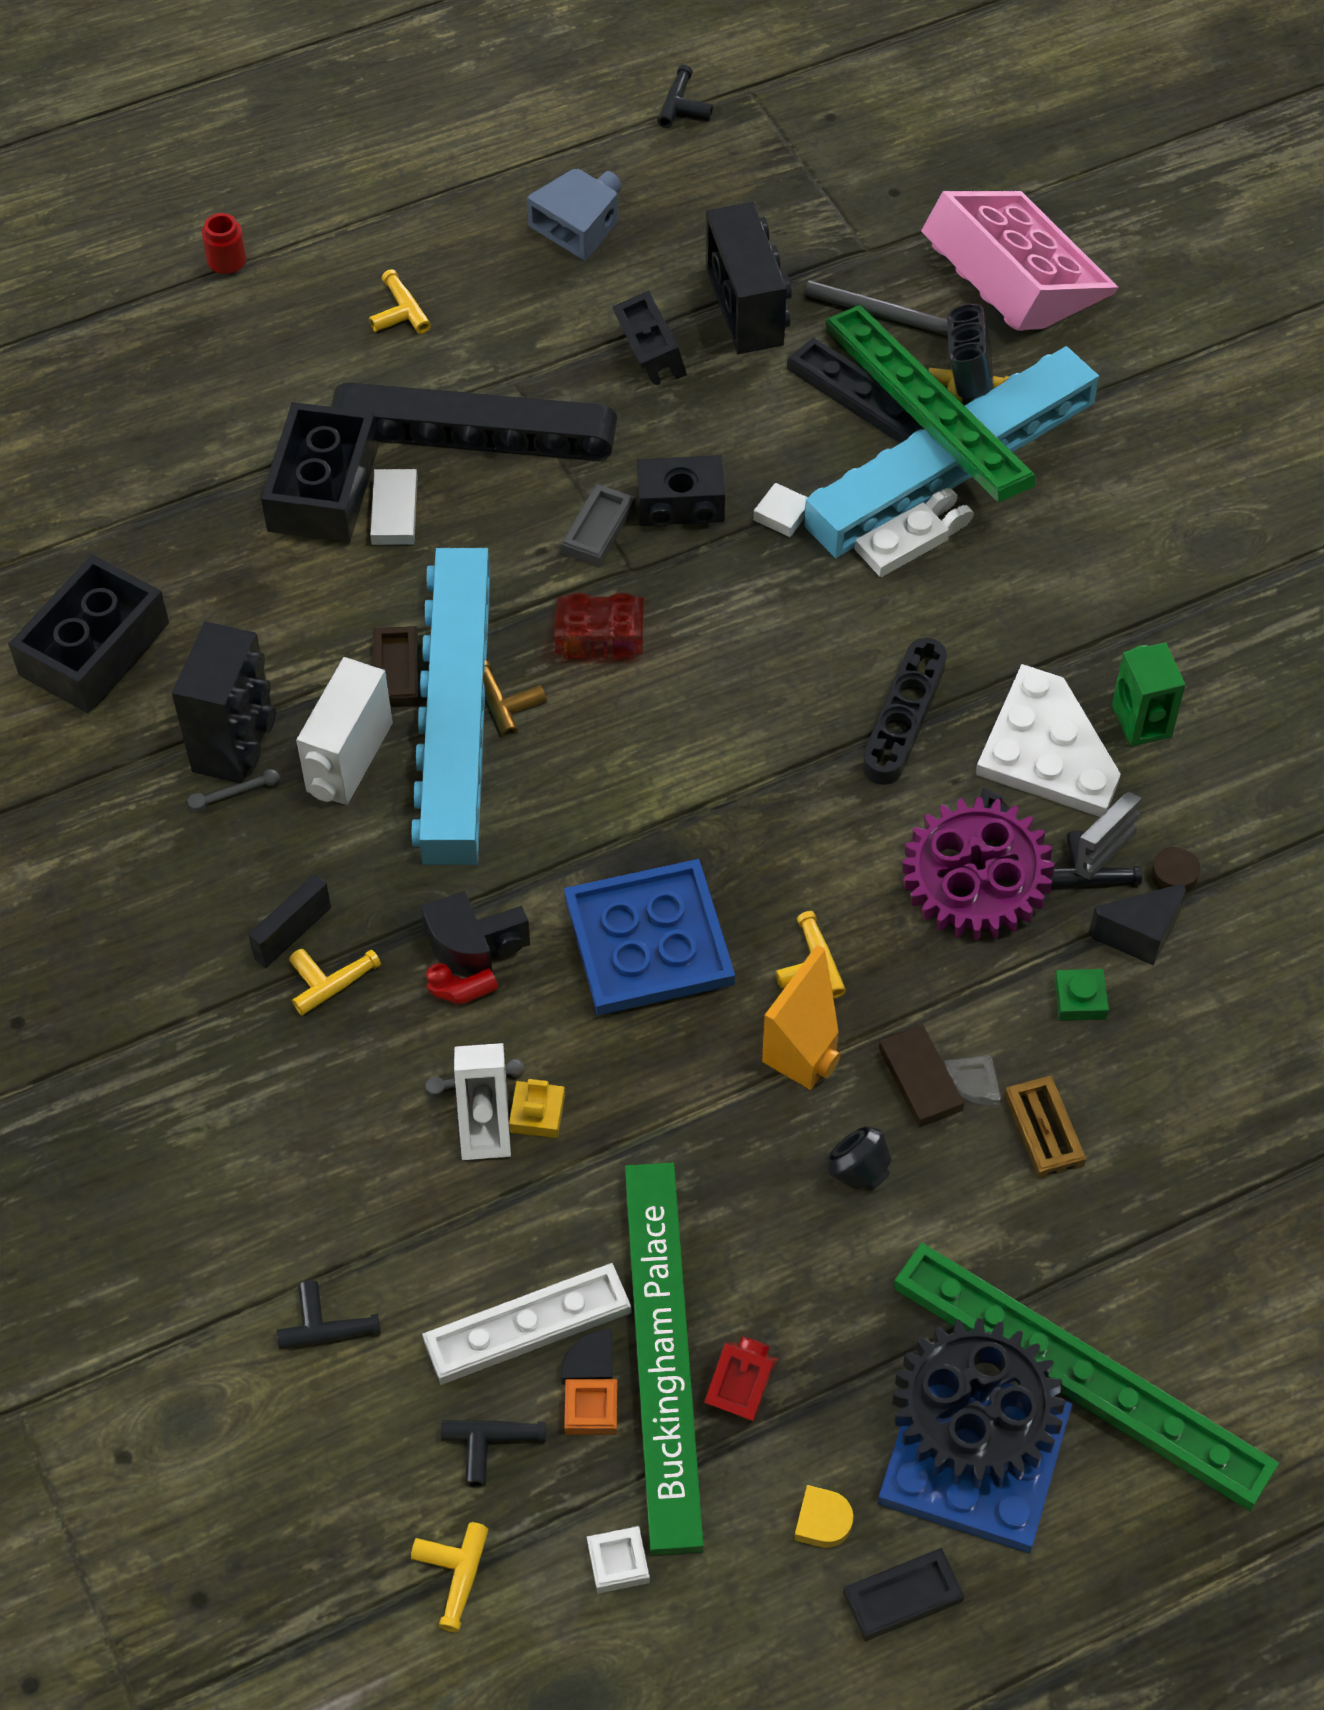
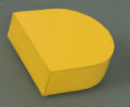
(824, 1518)

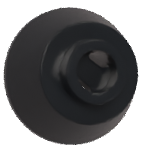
(861, 1159)

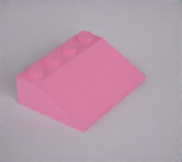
(1015, 257)

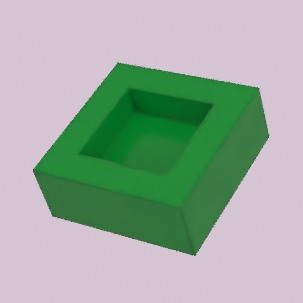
(1081, 994)

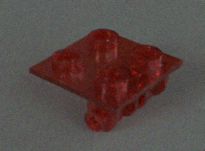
(599, 618)

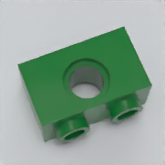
(1148, 694)

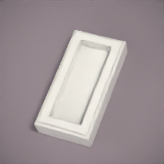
(394, 506)

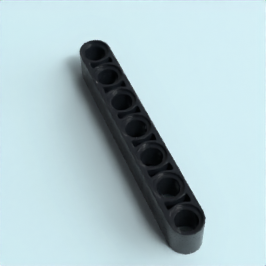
(484, 421)

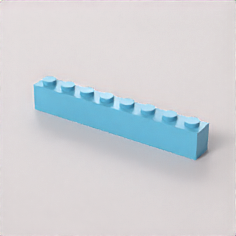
(919, 467)
(454, 708)

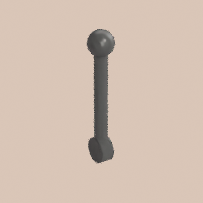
(198, 802)
(436, 1086)

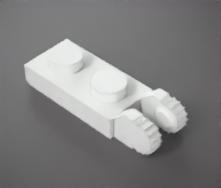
(912, 533)

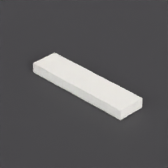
(526, 1323)

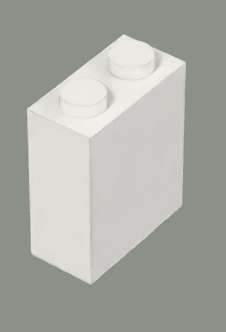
(344, 731)

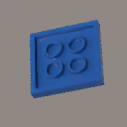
(648, 937)
(994, 1513)

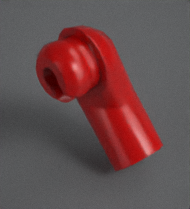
(456, 989)

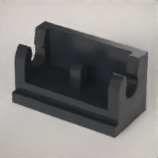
(649, 336)

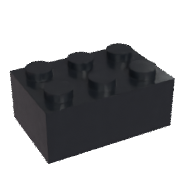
(747, 277)
(320, 472)
(89, 633)
(224, 702)

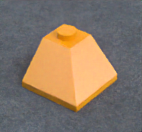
(803, 1025)

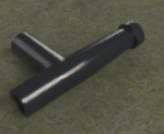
(677, 104)
(1104, 876)
(315, 1330)
(477, 1436)

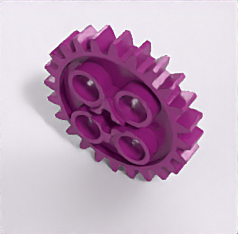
(988, 903)

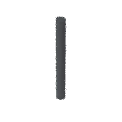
(877, 307)

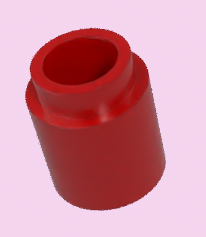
(223, 244)

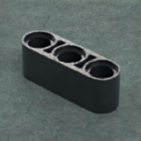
(970, 351)

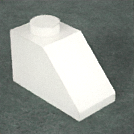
(482, 1101)

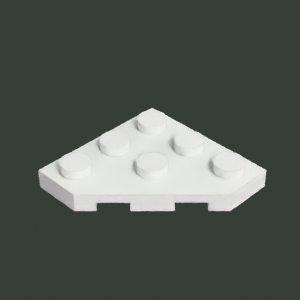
(1049, 746)

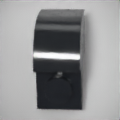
(468, 943)

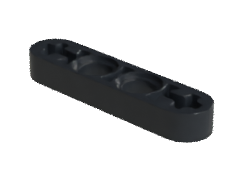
(901, 709)

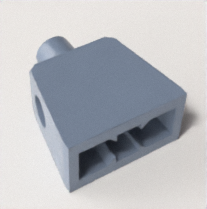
(576, 210)

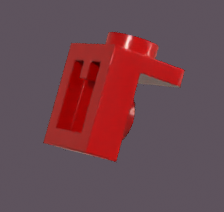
(741, 1377)

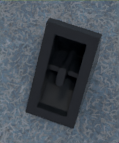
(1139, 922)

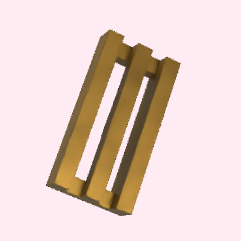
(1057, 1161)

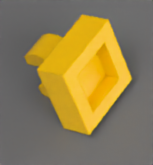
(537, 1108)

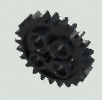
(1003, 1441)

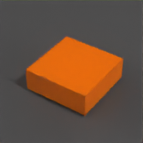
(591, 1407)

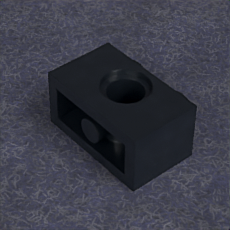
(681, 490)

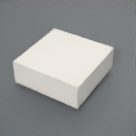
(781, 510)
(618, 1559)

